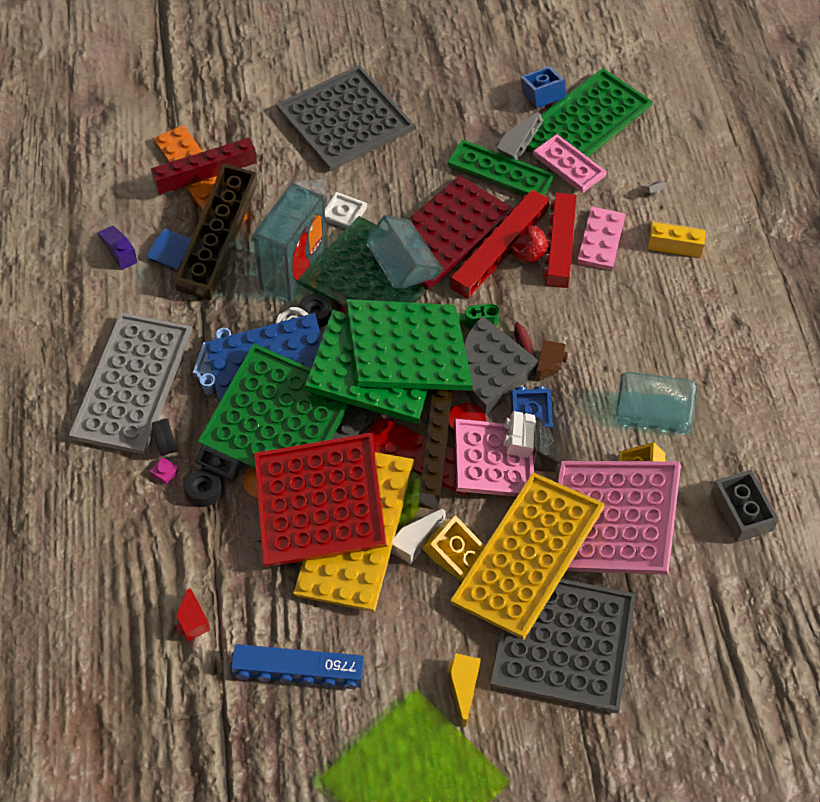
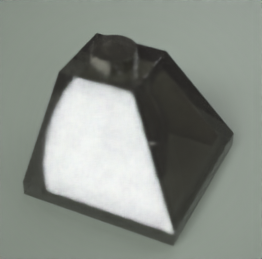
(545, 449)

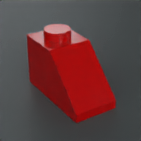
(191, 617)

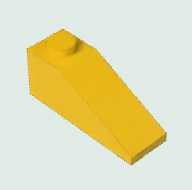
(463, 681)

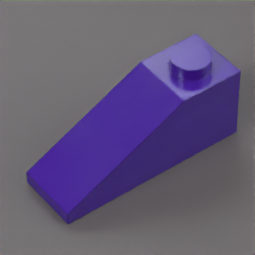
(118, 246)

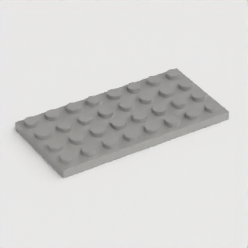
(131, 383)

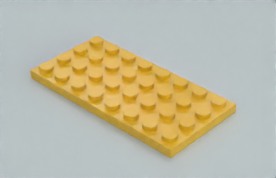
(527, 555)
(357, 577)

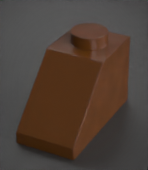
(551, 359)

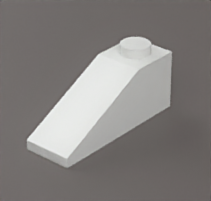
(411, 537)

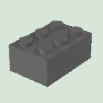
(744, 505)

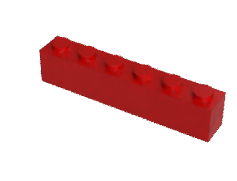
(561, 240)

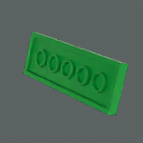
(500, 169)

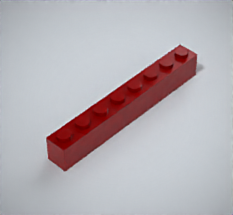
(498, 244)

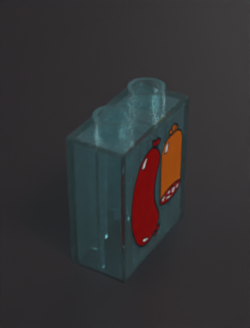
(290, 241)

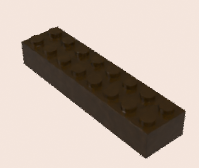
(216, 232)

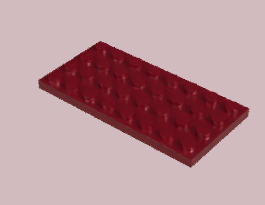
(457, 223)

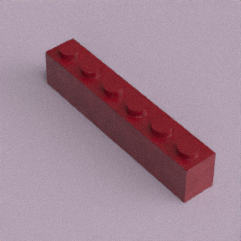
(202, 165)

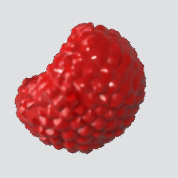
(531, 245)

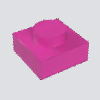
(164, 471)

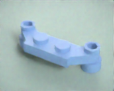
(203, 369)

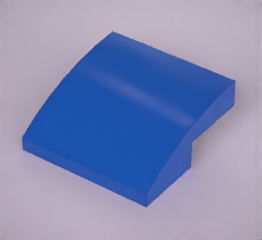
(169, 249)

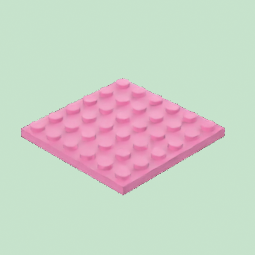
(637, 517)

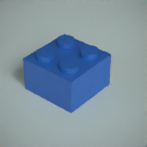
(543, 86)

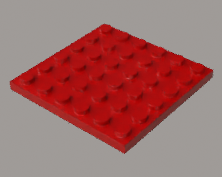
(319, 500)

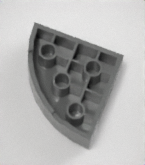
(495, 365)

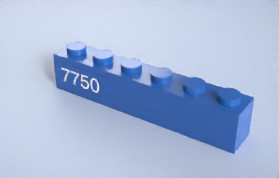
(297, 666)

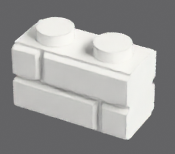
(520, 434)

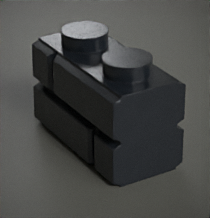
(218, 462)

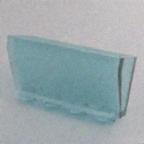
(402, 252)
(655, 402)

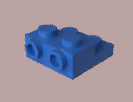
(533, 402)

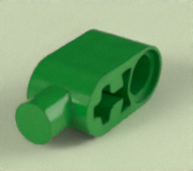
(476, 312)

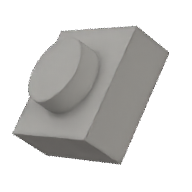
(654, 187)

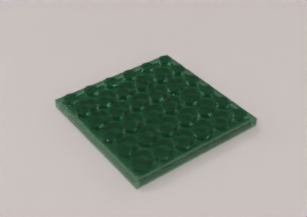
(354, 272)

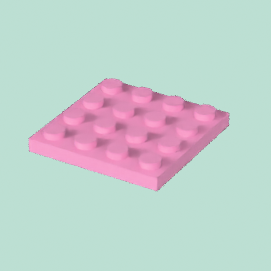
(483, 461)

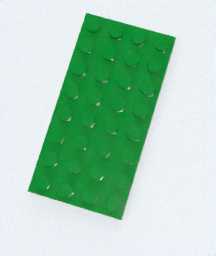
(592, 113)

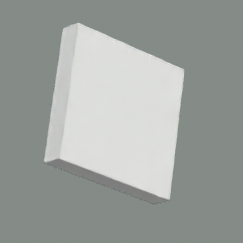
(343, 210)

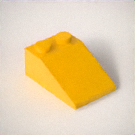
(453, 547)

